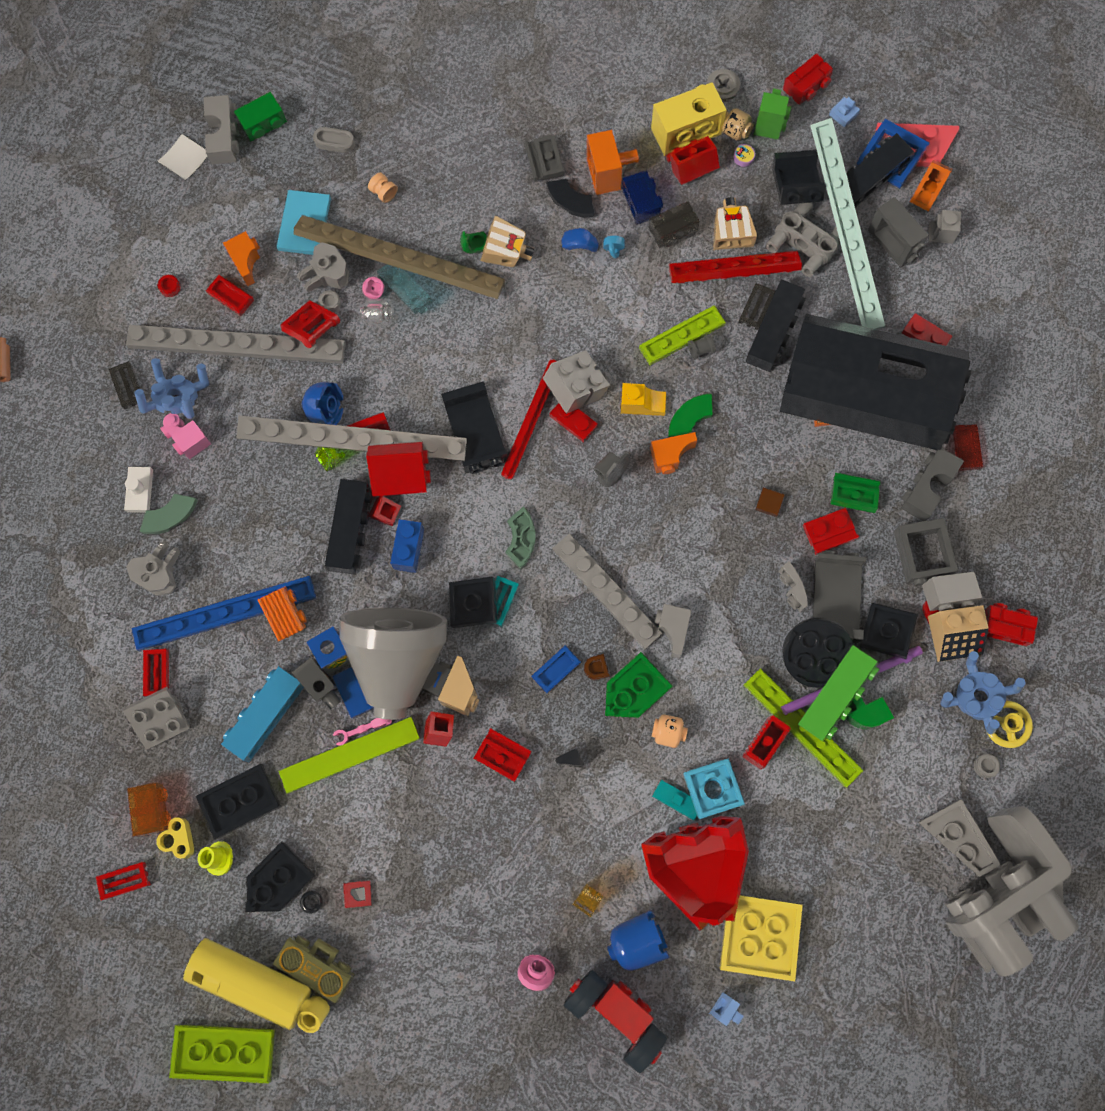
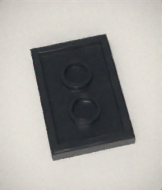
(238, 801)

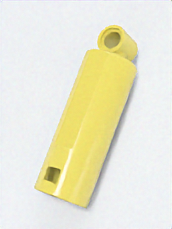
(255, 987)

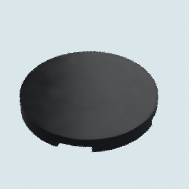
(815, 650)

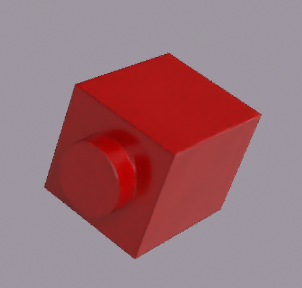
(438, 729)

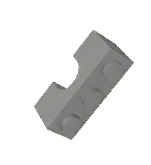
(222, 145)

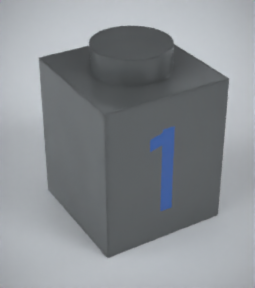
(437, 678)

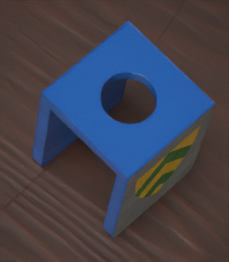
(334, 660)

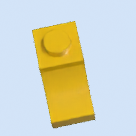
(642, 400)

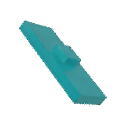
(675, 799)

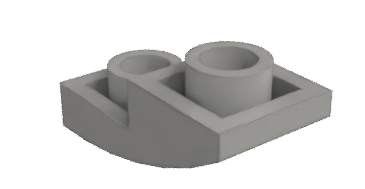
(796, 595)

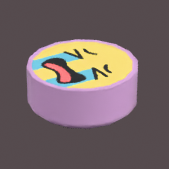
(744, 155)

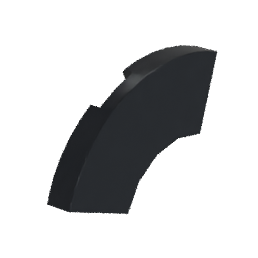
(569, 199)

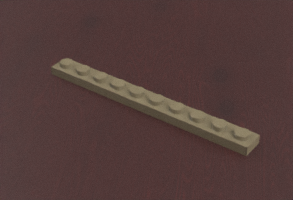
(399, 256)

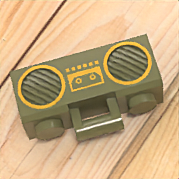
(306, 966)

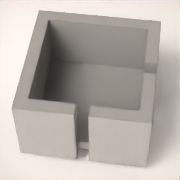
(576, 381)

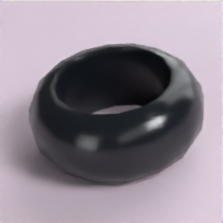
(319, 902)

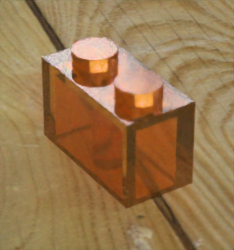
(148, 809)

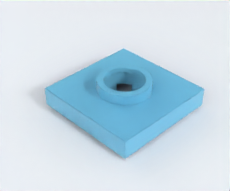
(730, 792)

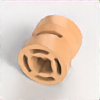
(380, 185)

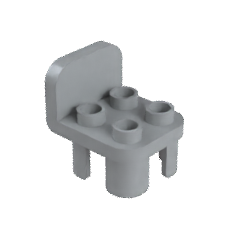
(1026, 892)

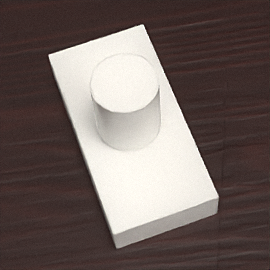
(138, 489)

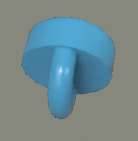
(614, 245)

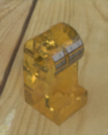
(588, 900)

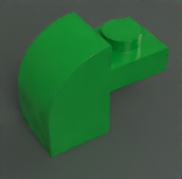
(869, 715)

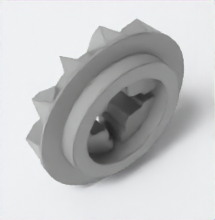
(721, 77)

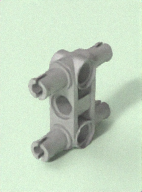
(805, 238)

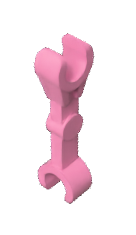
(376, 723)

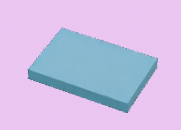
(298, 204)

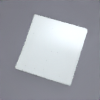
(184, 157)

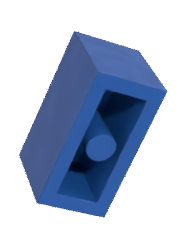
(407, 546)

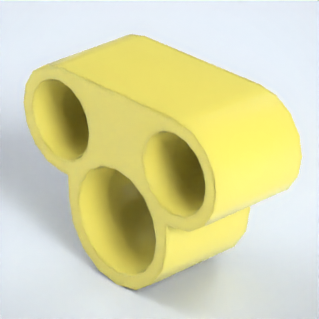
(181, 837)

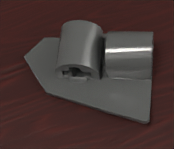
(611, 468)

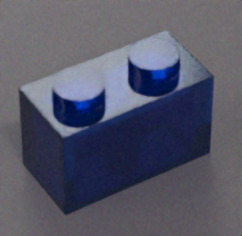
(641, 196)

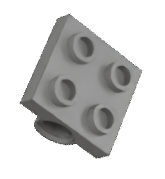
(156, 718)

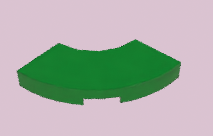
(690, 414)

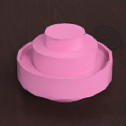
(536, 972)

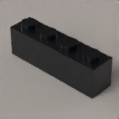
(878, 167)
(776, 322)
(348, 526)

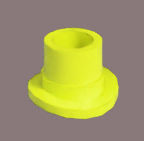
(216, 858)

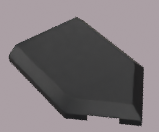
(276, 880)

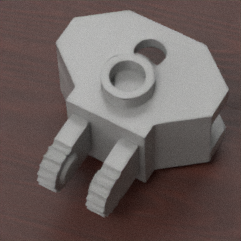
(327, 266)
(153, 572)

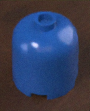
(638, 942)

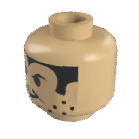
(737, 124)

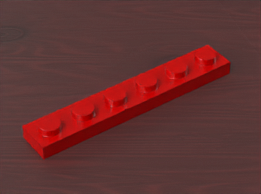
(735, 267)

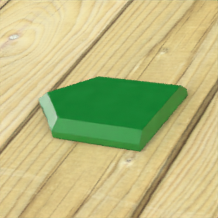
(635, 688)

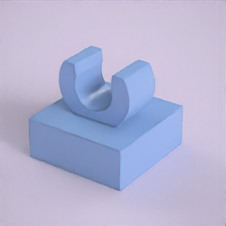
(844, 111)
(726, 1010)

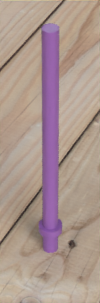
(884, 665)

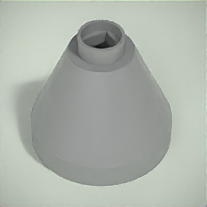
(392, 654)

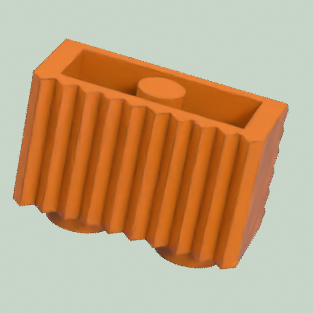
(282, 613)

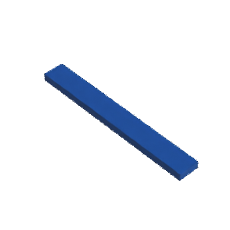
(214, 615)

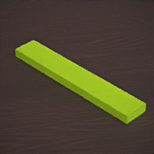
(826, 752)
(349, 755)

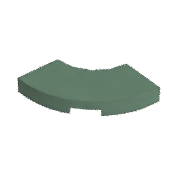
(169, 516)
(523, 538)

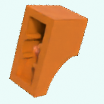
(930, 185)
(244, 255)
(669, 450)

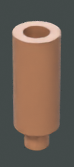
(5, 372)

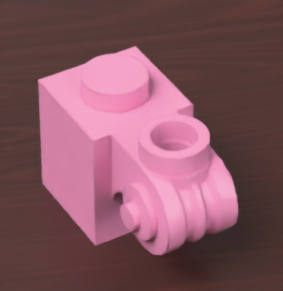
(188, 437)

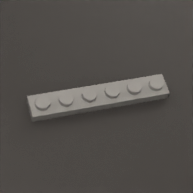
(607, 591)

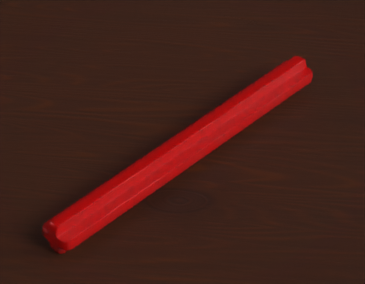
(527, 428)

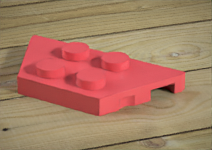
(938, 136)

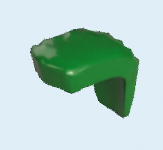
(473, 242)

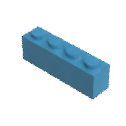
(262, 715)

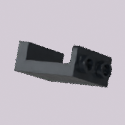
(798, 177)

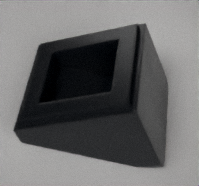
(570, 758)

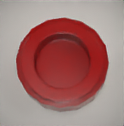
(169, 285)

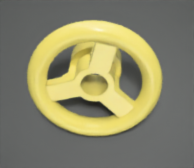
(1016, 719)

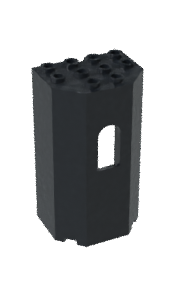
(839, 382)

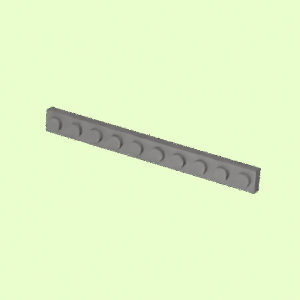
(233, 344)
(344, 436)

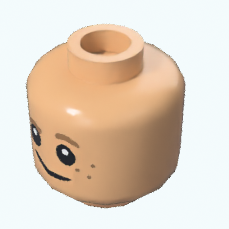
(669, 731)

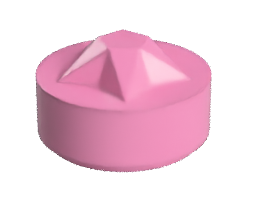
(373, 288)

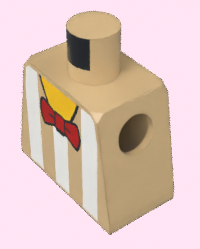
(733, 226)
(505, 244)

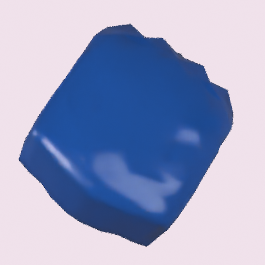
(578, 239)

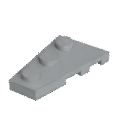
(960, 835)

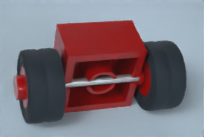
(624, 1012)

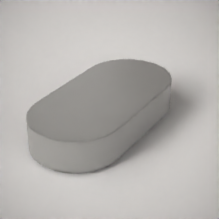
(334, 139)

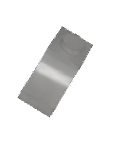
(674, 623)

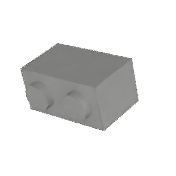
(952, 591)

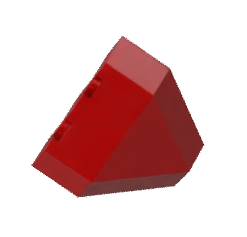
(700, 868)

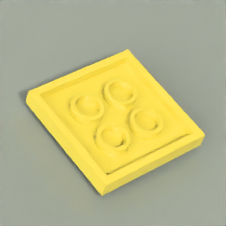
(762, 939)

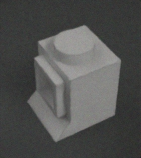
(945, 227)

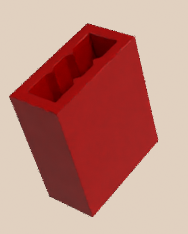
(398, 468)

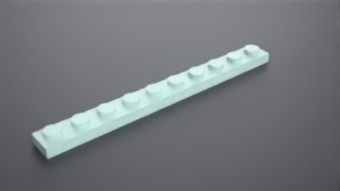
(847, 225)

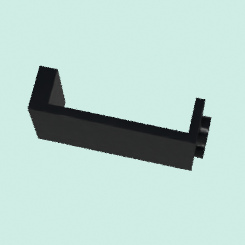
(473, 419)

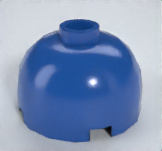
(322, 403)

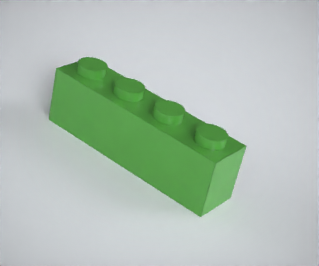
(839, 693)

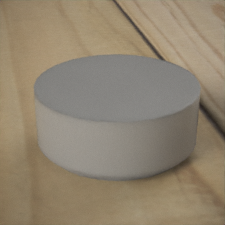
(329, 300)
(986, 766)

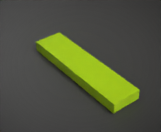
(679, 335)

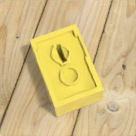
(688, 117)

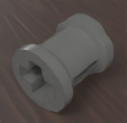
(701, 346)

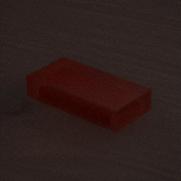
(968, 446)

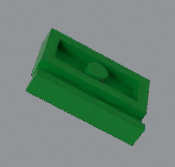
(855, 492)

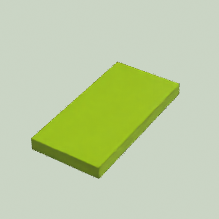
(222, 1053)

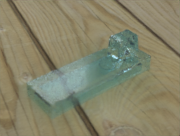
(405, 288)

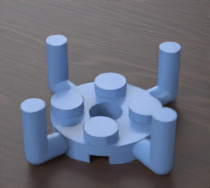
(163, 392)
(984, 682)

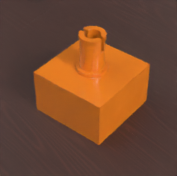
(606, 162)

